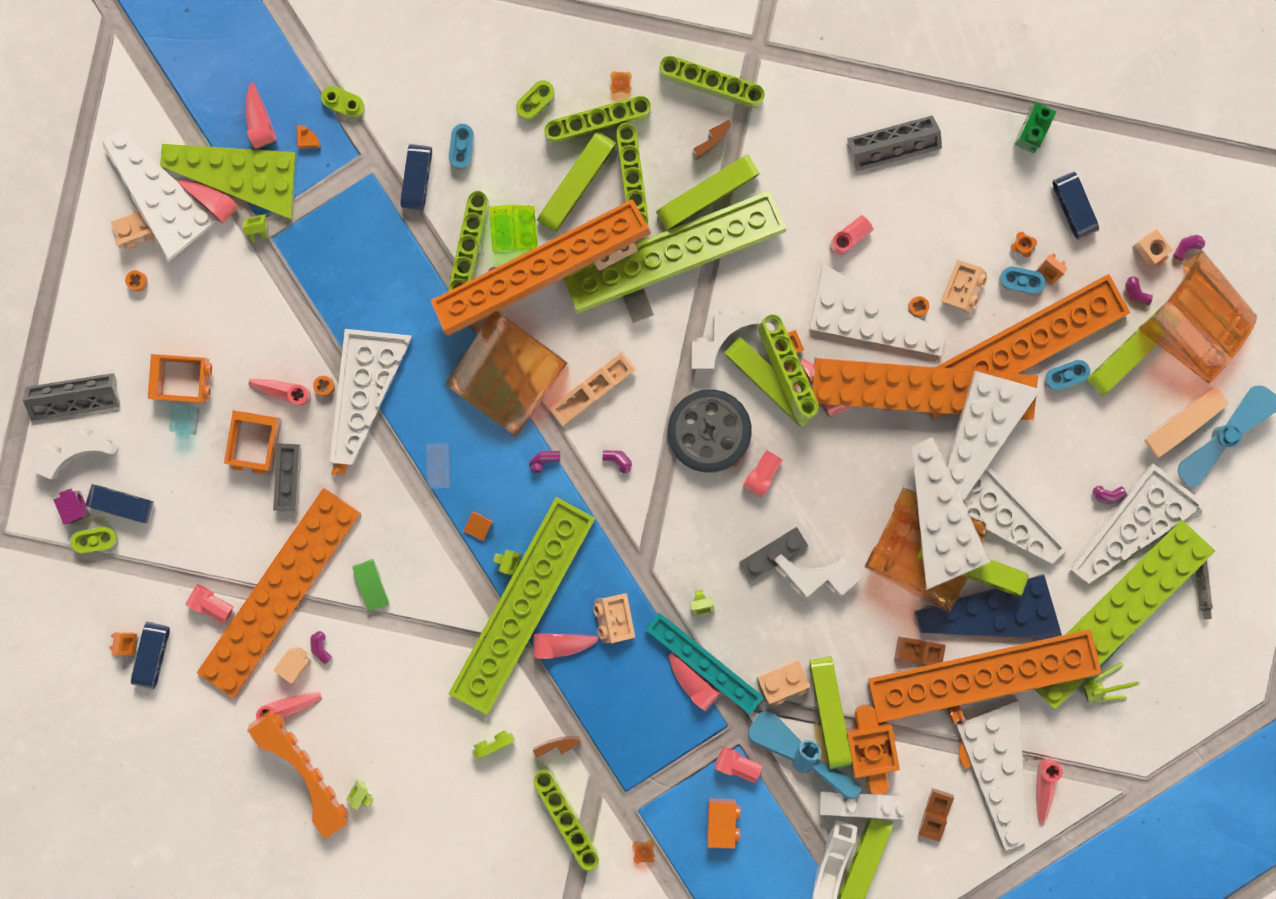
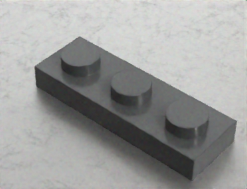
(286, 477)
(764, 558)

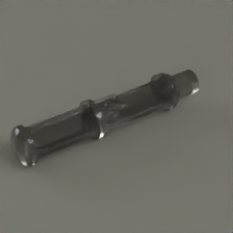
(1204, 590)

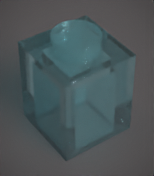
(184, 420)

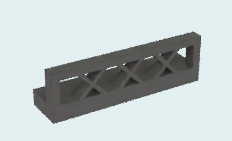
(897, 145)
(69, 392)

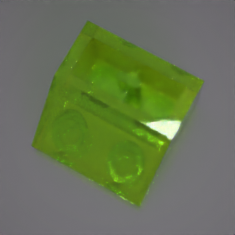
(513, 228)

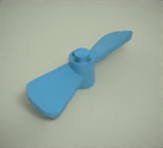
(1254, 408)
(776, 737)

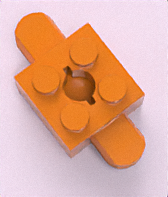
(872, 749)

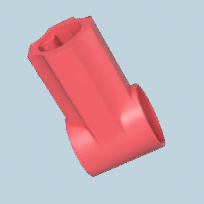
(852, 234)
(760, 477)
(203, 601)
(732, 763)

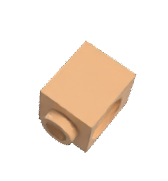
(1157, 239)
(292, 664)

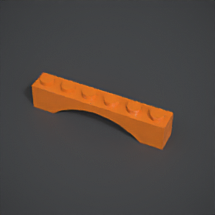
(272, 736)

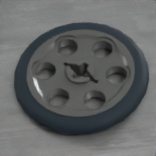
(721, 458)

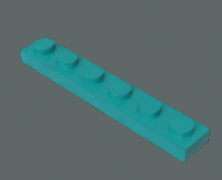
(704, 663)

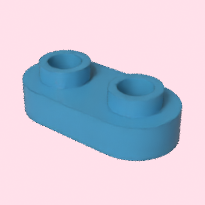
(461, 147)
(1021, 280)
(1066, 375)

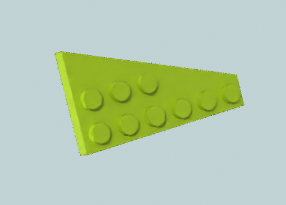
(247, 174)

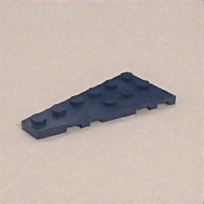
(996, 614)

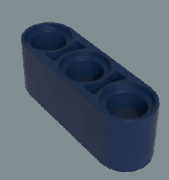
(416, 177)
(1075, 205)
(119, 503)
(150, 655)

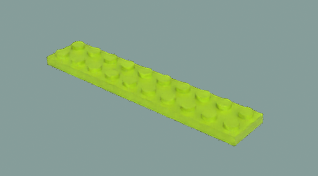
(678, 251)
(1136, 598)
(521, 606)

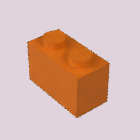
(722, 823)

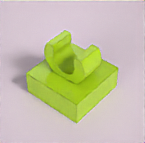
(255, 225)
(508, 561)
(701, 605)
(358, 795)

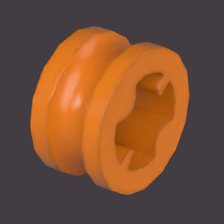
(143, 280)
(915, 300)
(316, 384)
(956, 715)

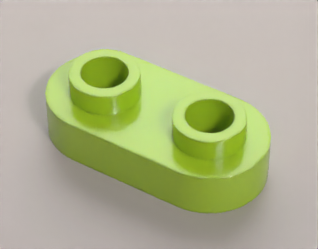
(534, 100)
(342, 101)
(94, 539)
(501, 740)

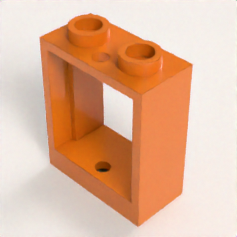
(156, 378)
(237, 417)

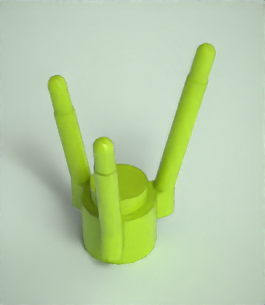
(1096, 691)

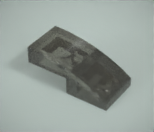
(638, 305)

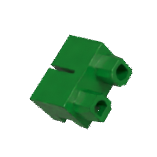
(1035, 127)

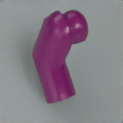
(1188, 243)
(1135, 293)
(543, 457)
(620, 459)
(1108, 497)
(317, 649)

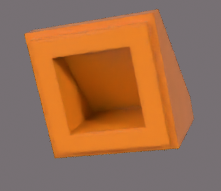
(478, 525)

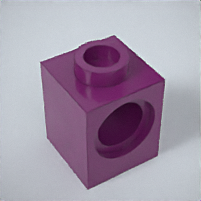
(71, 506)

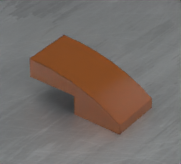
(716, 135)
(919, 651)
(562, 743)
(935, 814)

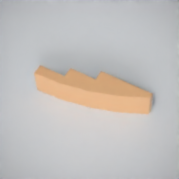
(592, 388)
(1186, 422)

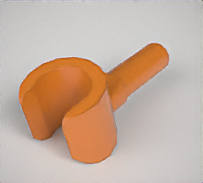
(339, 469)

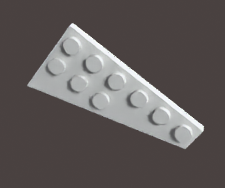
(364, 378)
(1142, 516)

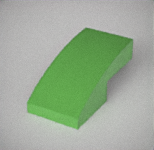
(370, 585)

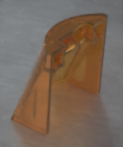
(1202, 320)
(506, 373)
(898, 552)

